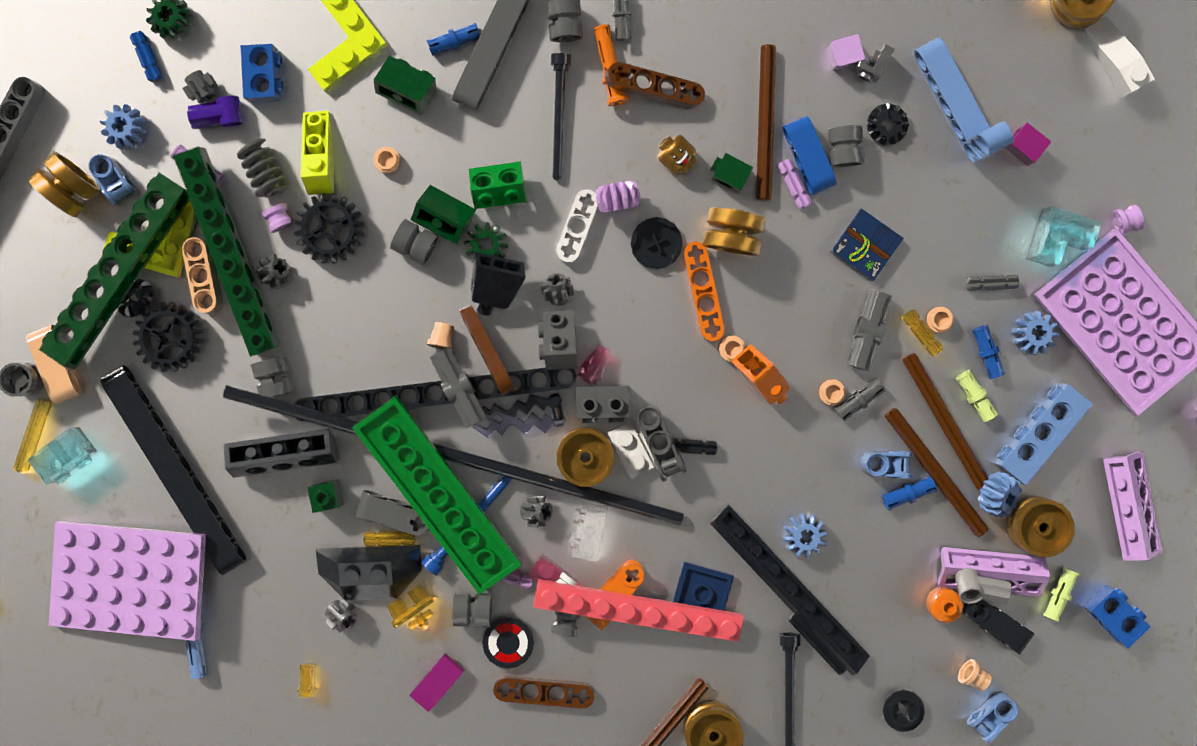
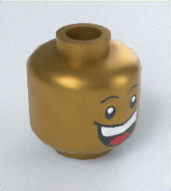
(677, 154)

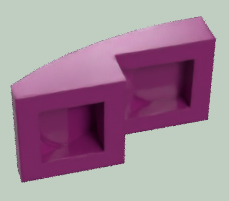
(436, 682)

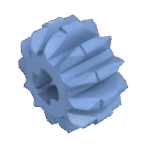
(115, 122)
(1037, 323)
(999, 494)
(795, 535)

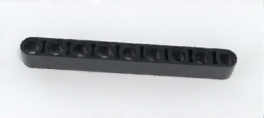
(173, 468)

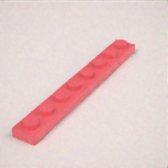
(637, 610)

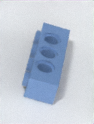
(1073, 409)

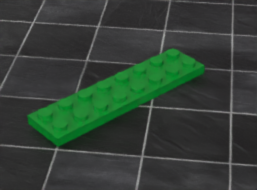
(437, 495)

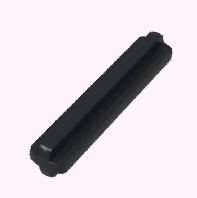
(816, 644)

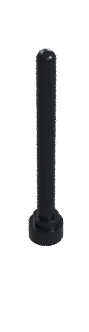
(560, 65)
(790, 643)

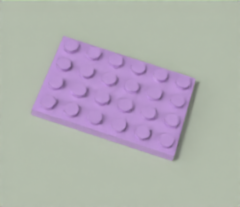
(1123, 321)
(127, 580)

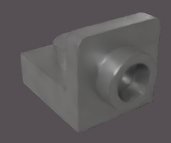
(878, 61)

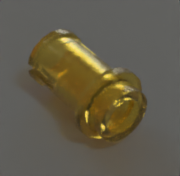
(307, 680)

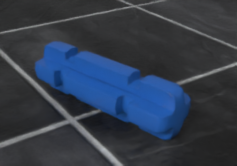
(145, 56)

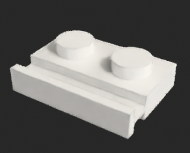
(632, 448)

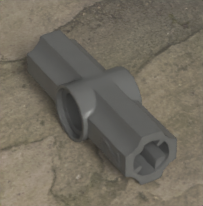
(869, 330)
(458, 387)

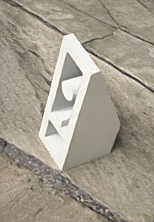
(1118, 57)

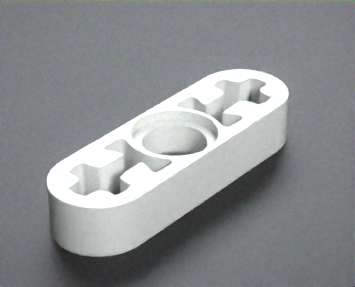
(590, 210)

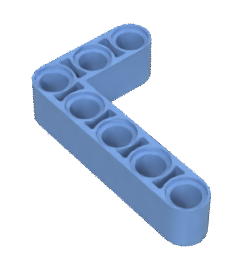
(959, 104)

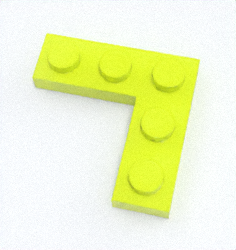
(350, 54)
(169, 256)

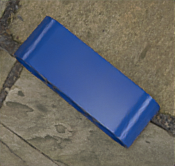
(809, 155)

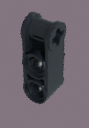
(999, 625)

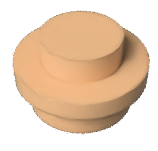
(387, 160)
(939, 319)
(731, 347)
(832, 392)

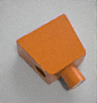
(769, 382)

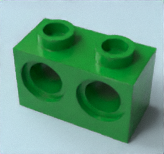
(497, 185)

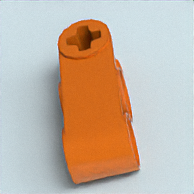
(621, 584)

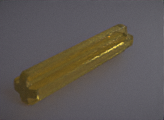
(32, 435)

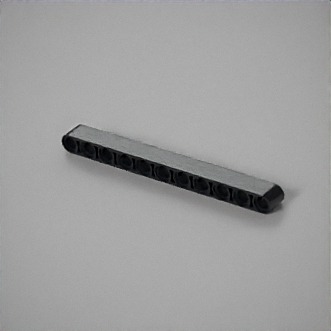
(422, 390)

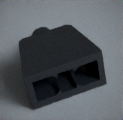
(495, 282)

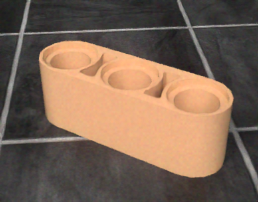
(193, 267)
(59, 381)

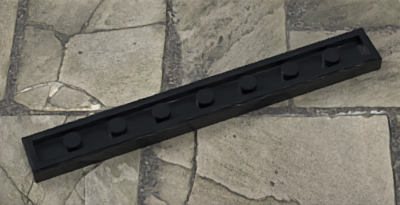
(790, 590)

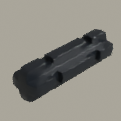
(695, 446)

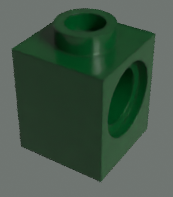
(730, 172)
(325, 496)

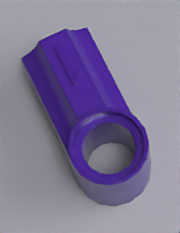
(222, 112)

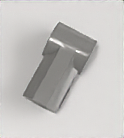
(975, 588)

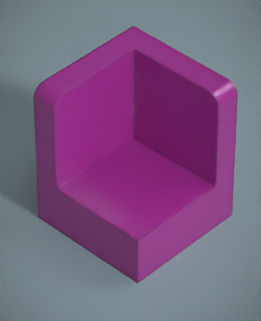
(1028, 144)

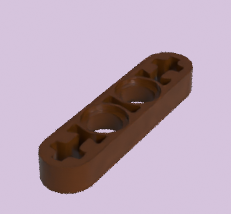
(655, 81)
(486, 349)
(544, 687)

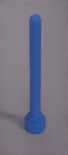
(435, 561)

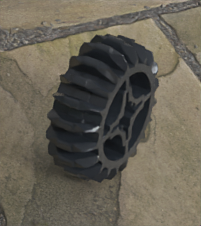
(318, 233)
(163, 345)

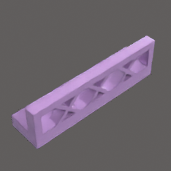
(1132, 508)
(996, 565)

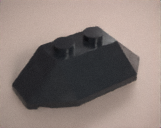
(369, 571)

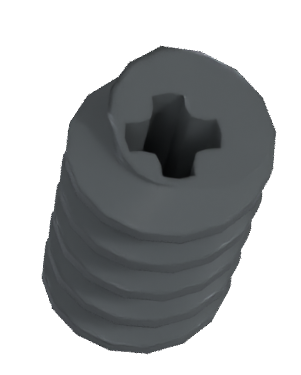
(260, 169)

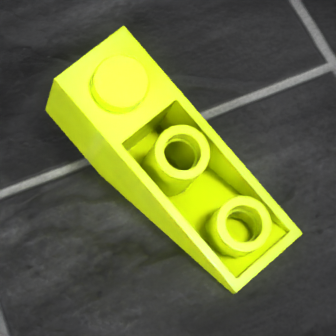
(317, 153)

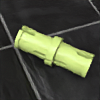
(977, 395)
(1061, 594)

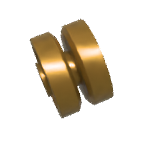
(1079, 12)
(64, 184)
(734, 227)
(595, 469)
(1051, 517)
(709, 718)

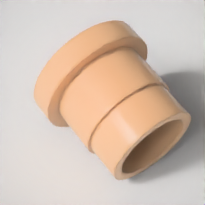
(441, 336)
(974, 675)

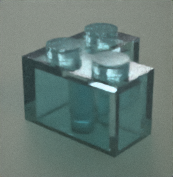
(1056, 230)

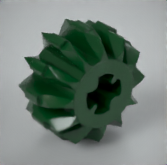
(176, 21)
(485, 235)

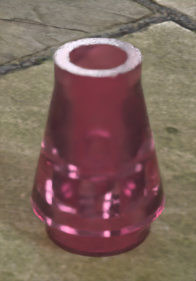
(593, 367)

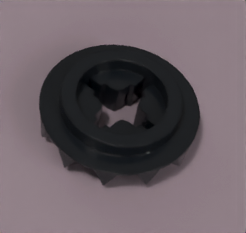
(879, 133)
(144, 293)
(915, 712)

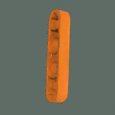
(708, 290)

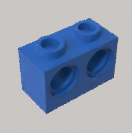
(253, 74)
(1114, 619)

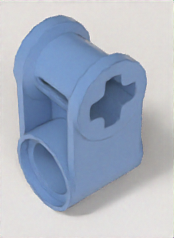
(114, 182)
(892, 464)
(991, 717)

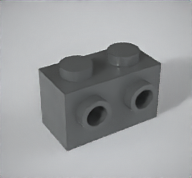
(559, 340)
(602, 402)

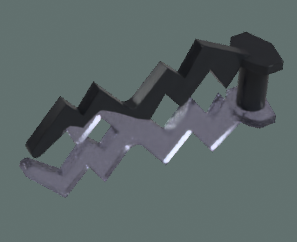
(510, 418)

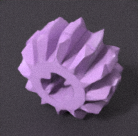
(618, 196)

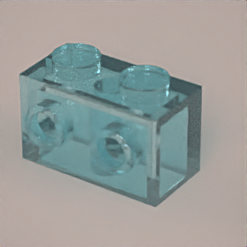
(62, 456)

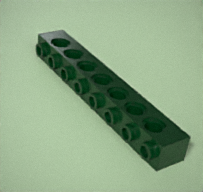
(226, 250)
(117, 286)

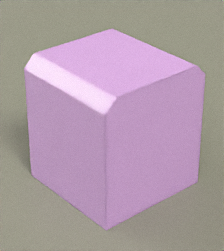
(845, 52)

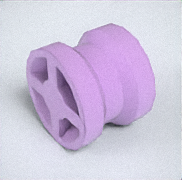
(278, 218)
(1128, 219)

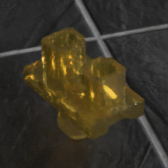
(401, 613)

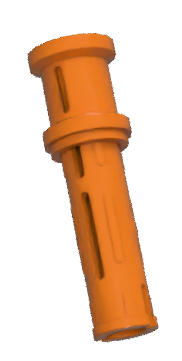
(608, 57)

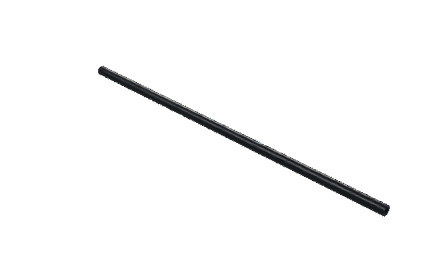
(464, 458)

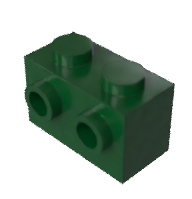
(405, 84)
(443, 214)

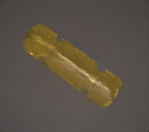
(922, 332)
(388, 539)

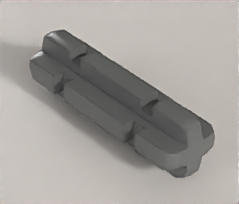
(992, 282)

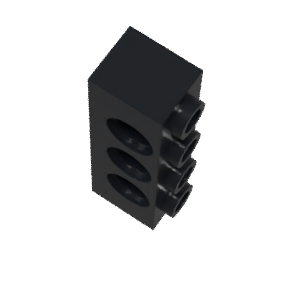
(280, 453)

